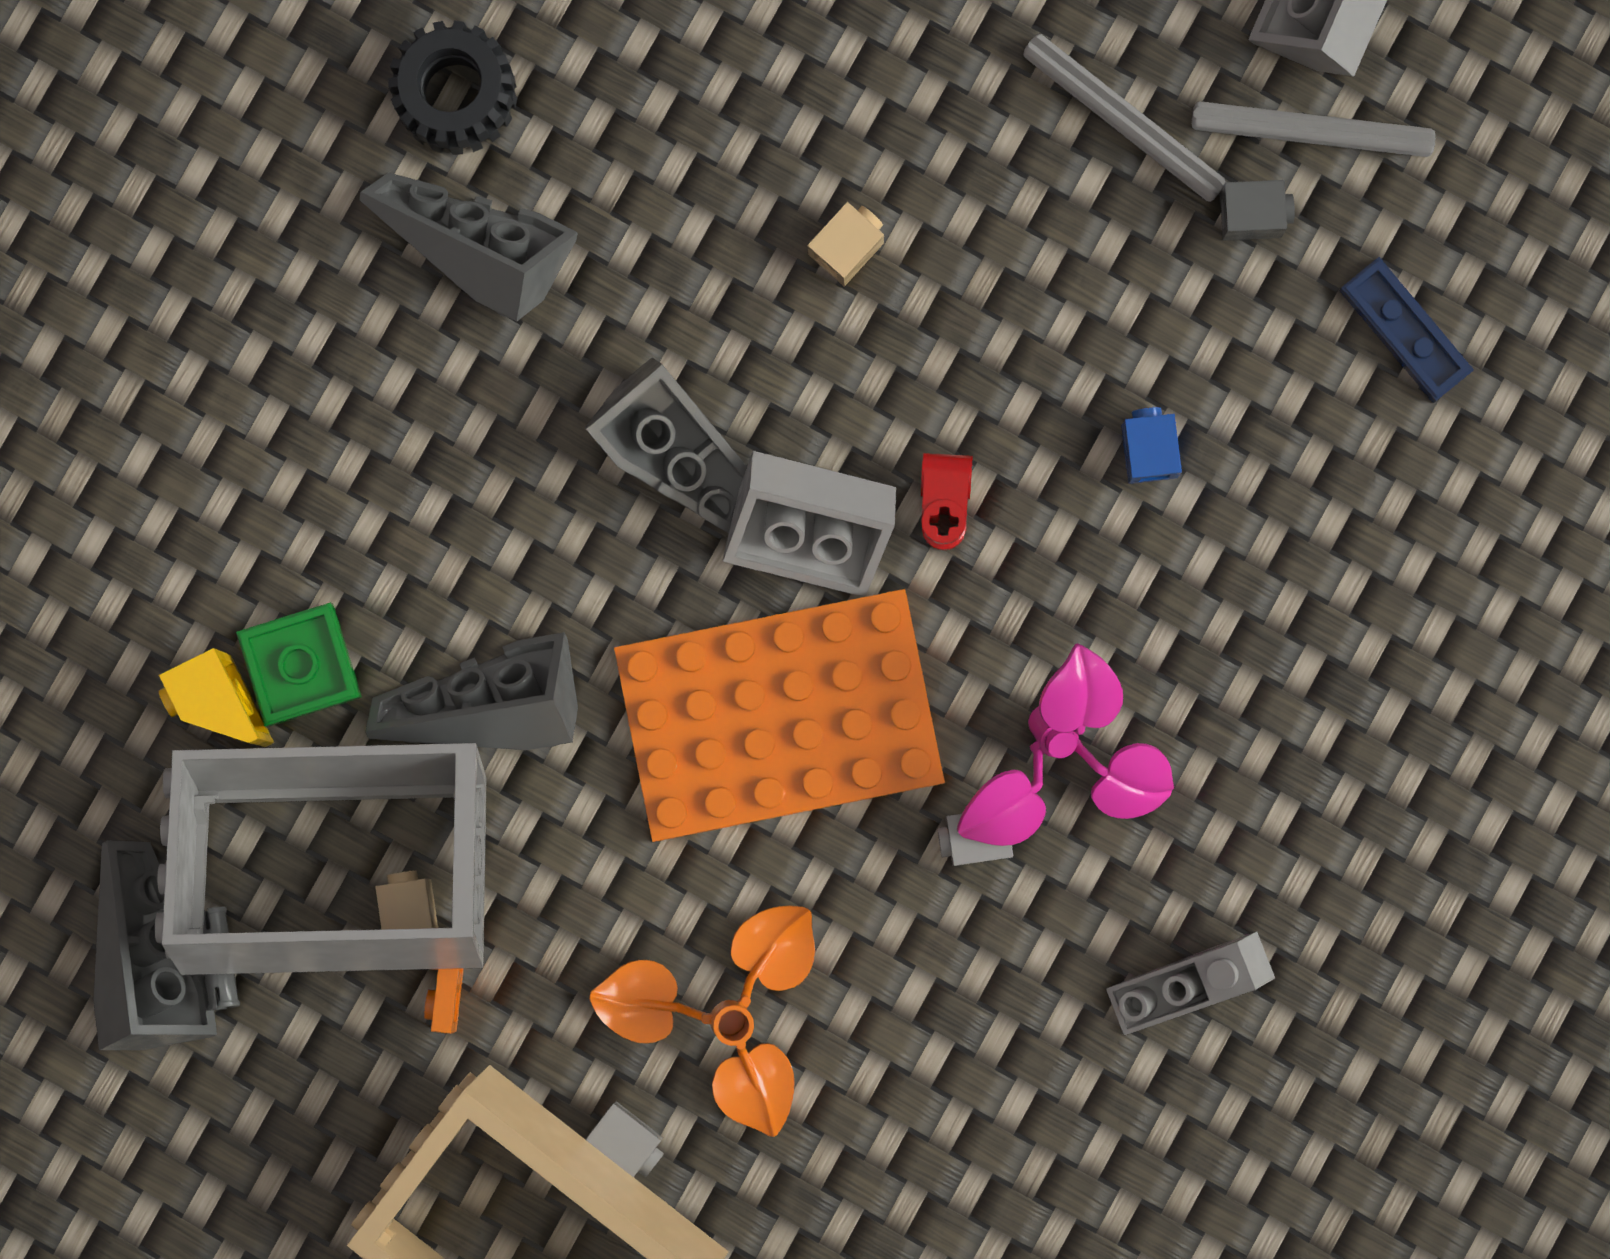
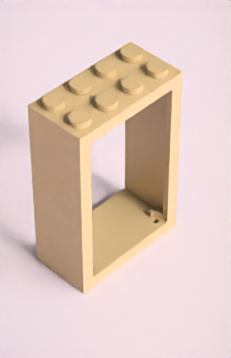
(548, 1149)

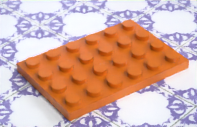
(779, 715)

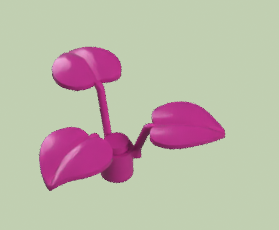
(1075, 697)

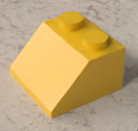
(214, 697)

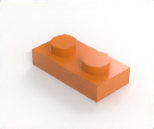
(444, 1002)

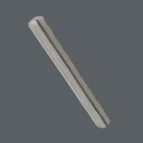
(1124, 117)
(1313, 129)

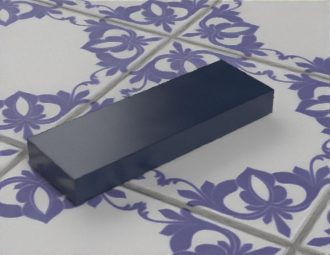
(1406, 329)

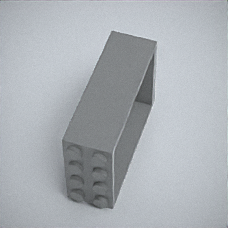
(319, 775)

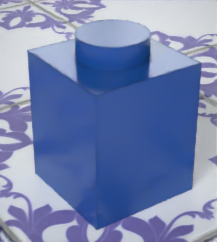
(1151, 446)

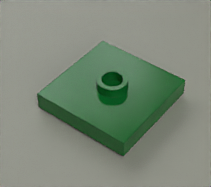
(298, 664)

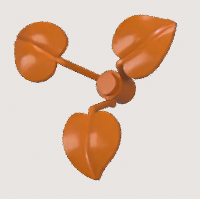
(759, 1083)

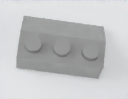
(1318, 33)
(810, 524)

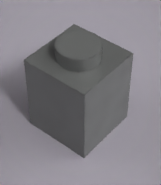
(1255, 210)

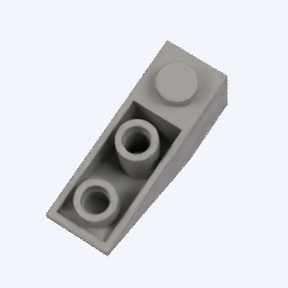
(1191, 983)

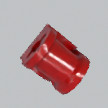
(945, 491)

